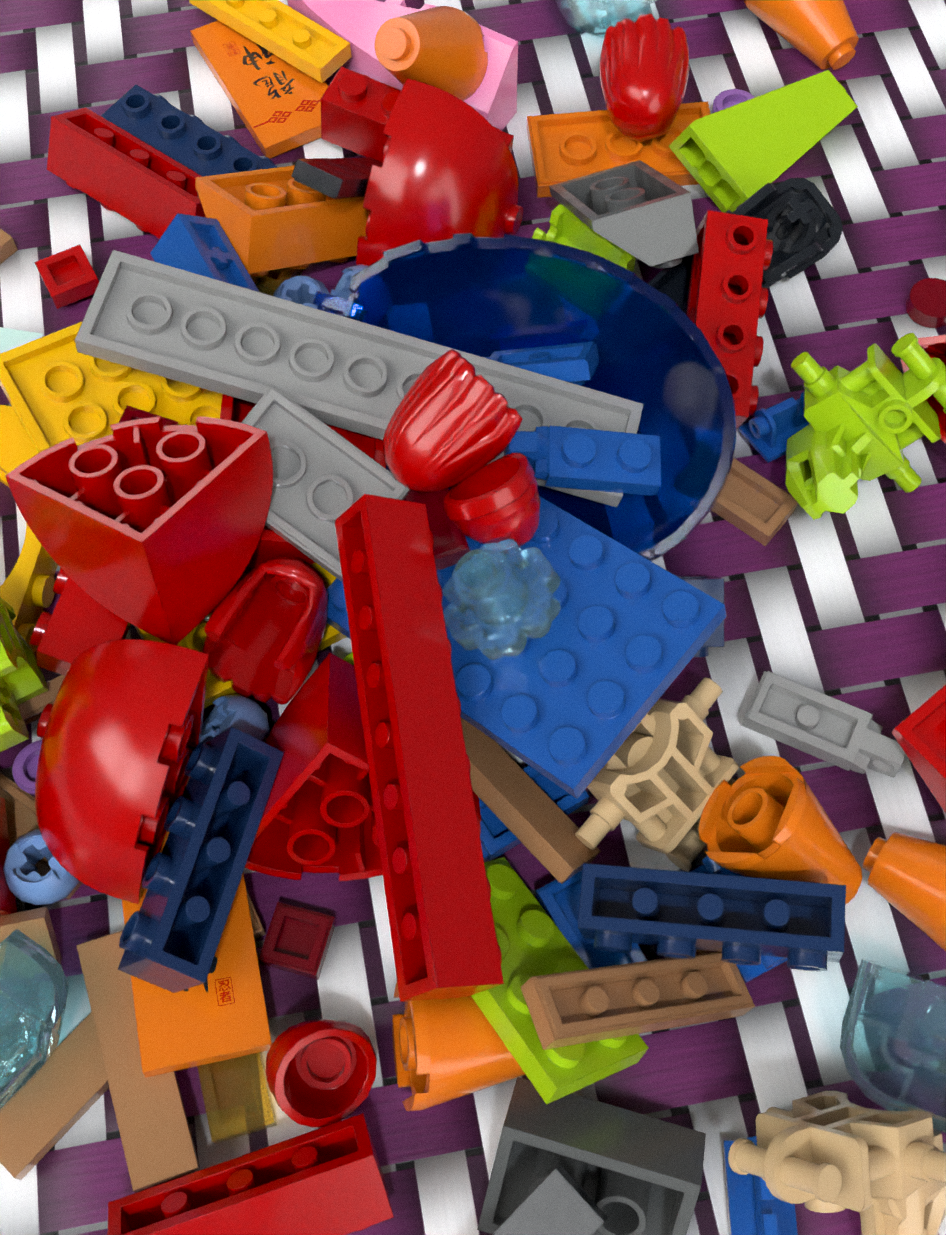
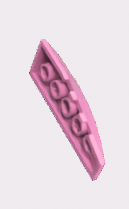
(361, 19)

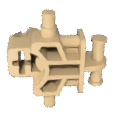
(662, 779)
(853, 1159)

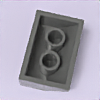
(634, 211)
(627, 1162)

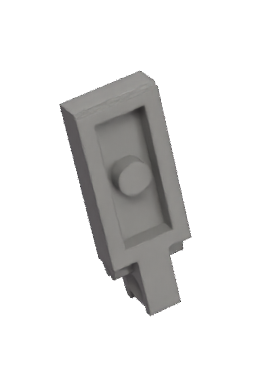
(821, 726)

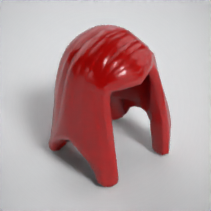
(644, 75)
(447, 426)
(268, 630)

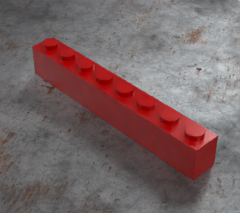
(416, 754)

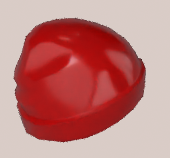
(497, 502)
(321, 1070)

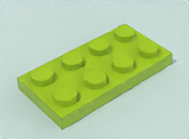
(531, 948)

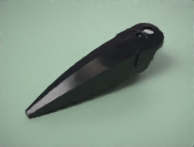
(799, 225)

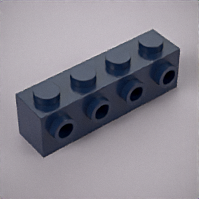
(181, 135)
(201, 862)
(714, 914)

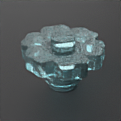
(501, 598)

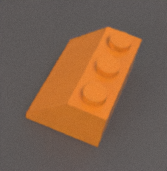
(281, 221)

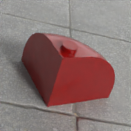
(438, 176)
(152, 515)
(117, 758)
(322, 794)

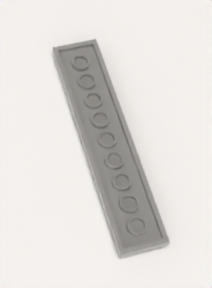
(322, 361)

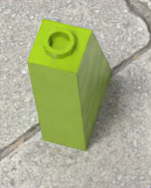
(760, 138)

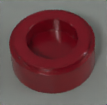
(928, 303)

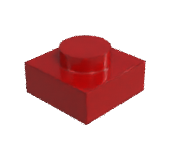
(68, 276)

